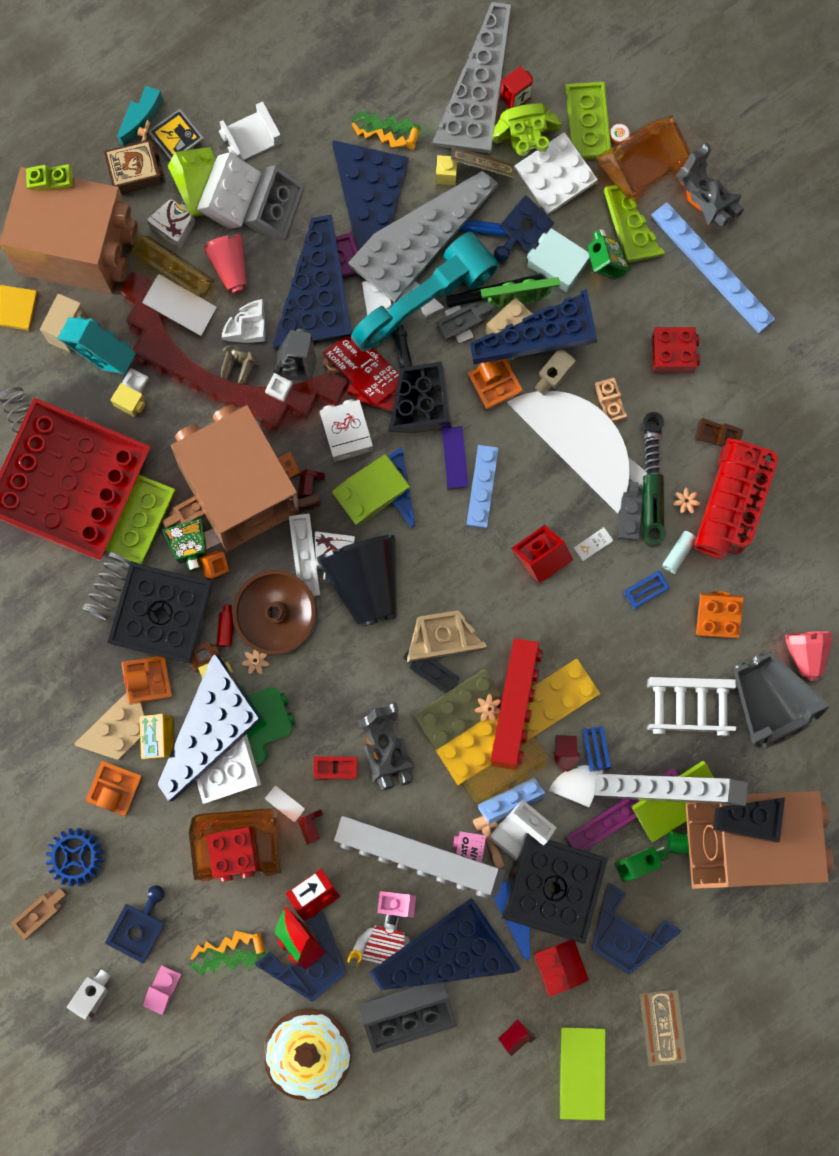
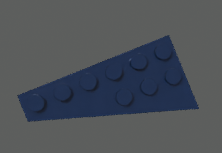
(544, 331)

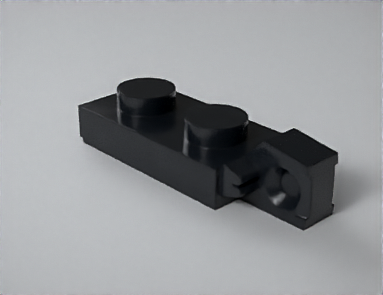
(434, 673)

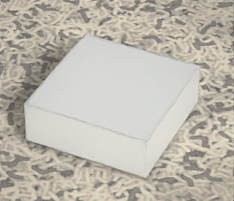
(135, 380)
(279, 387)

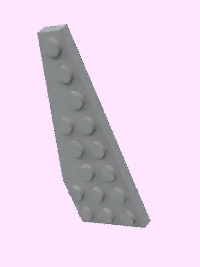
(407, 246)

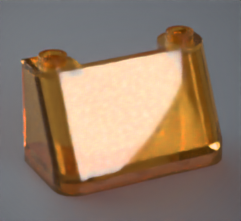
(645, 156)
(266, 833)

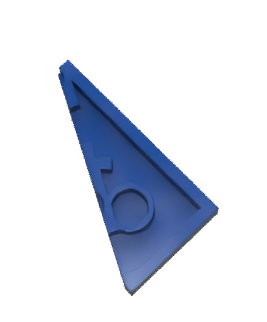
(403, 502)
(520, 932)

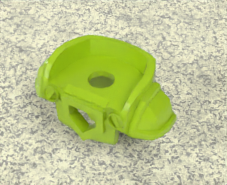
(525, 127)

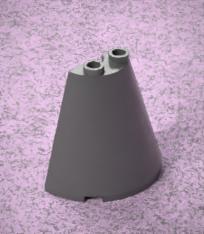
(775, 700)

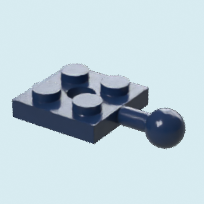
(518, 234)
(149, 927)

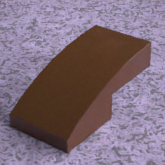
(716, 433)

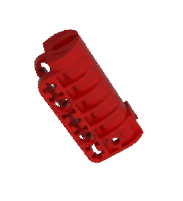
(732, 495)

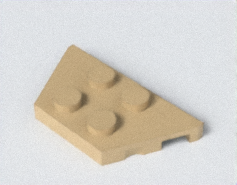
(442, 636)
(115, 731)

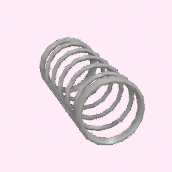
(11, 400)
(120, 560)

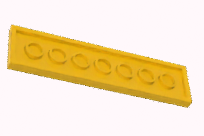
(554, 700)

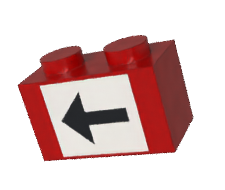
(516, 88)
(312, 895)

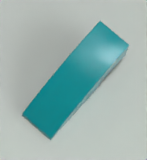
(138, 114)

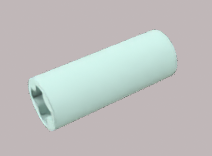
(679, 552)

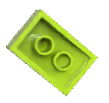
(191, 172)
(371, 490)

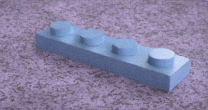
(482, 487)

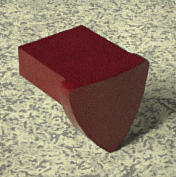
(306, 482)
(566, 752)
(308, 826)
(516, 1037)

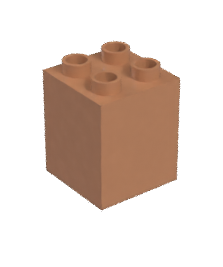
(69, 234)
(235, 476)
(740, 861)

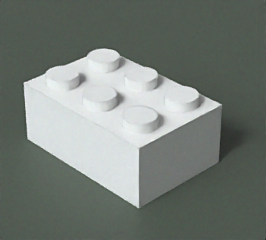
(229, 191)

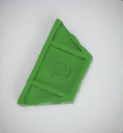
(526, 292)

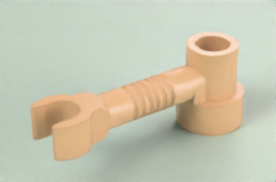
(481, 824)

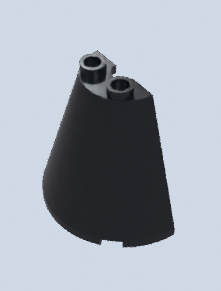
(365, 578)

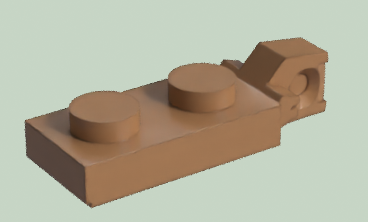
(184, 512)
(38, 913)

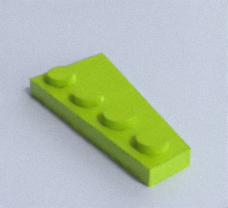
(631, 227)

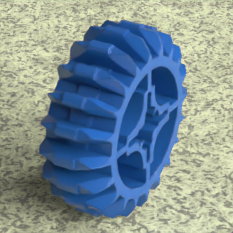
(68, 863)

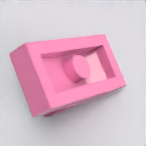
(396, 904)
(162, 990)

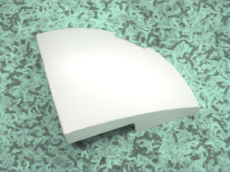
(248, 325)
(576, 785)

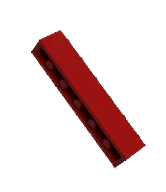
(515, 704)

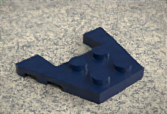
(621, 941)
(320, 974)

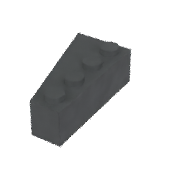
(296, 356)

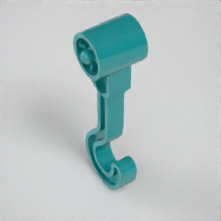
(466, 263)

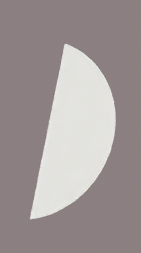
(581, 437)

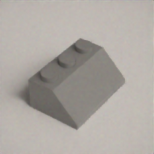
(273, 203)

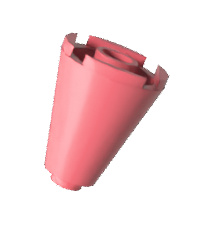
(228, 261)

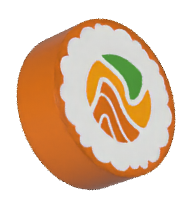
(619, 132)

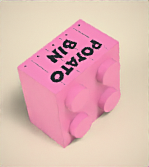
(469, 845)

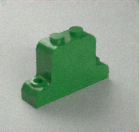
(275, 722)

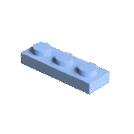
(504, 803)

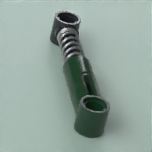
(653, 482)

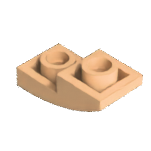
(609, 400)

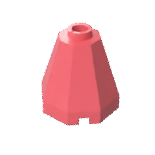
(810, 652)

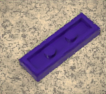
(455, 457)

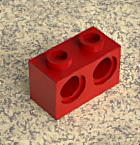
(335, 768)

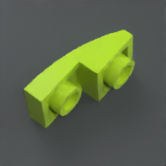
(48, 178)

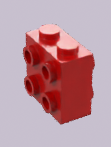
(675, 349)
(233, 854)

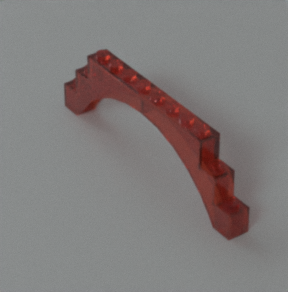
(159, 351)

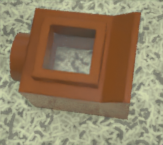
(203, 655)

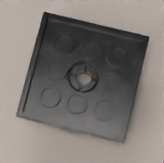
(144, 596)
(576, 882)

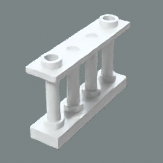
(701, 687)

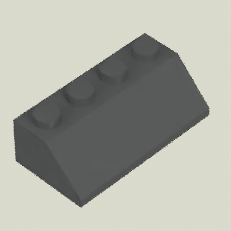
(407, 1016)

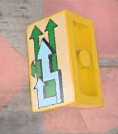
(156, 736)

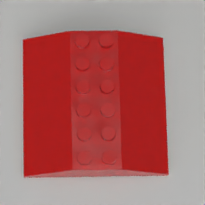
(68, 479)

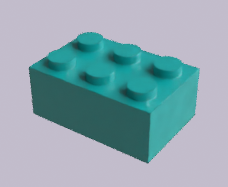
(96, 344)

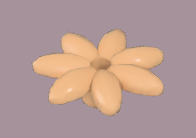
(143, 131)
(686, 497)
(252, 665)
(484, 708)

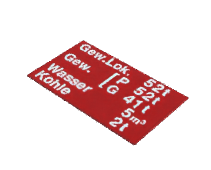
(364, 369)

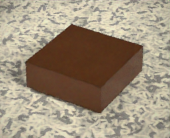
(309, 502)

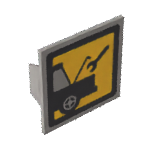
(175, 134)

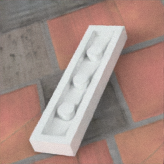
(304, 551)

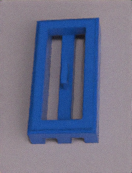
(631, 599)
(593, 731)

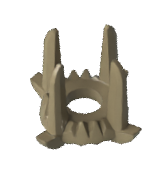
(248, 361)

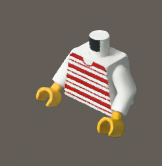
(379, 942)

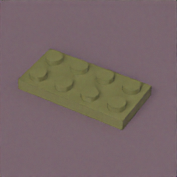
(455, 710)

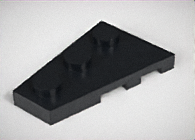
(755, 820)

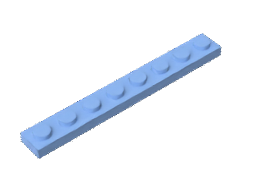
(712, 267)

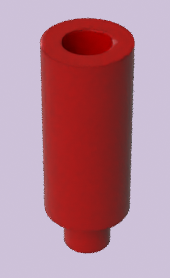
(225, 627)

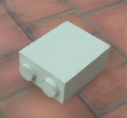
(558, 258)

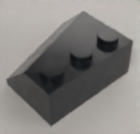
(421, 400)

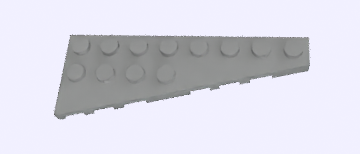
(474, 102)

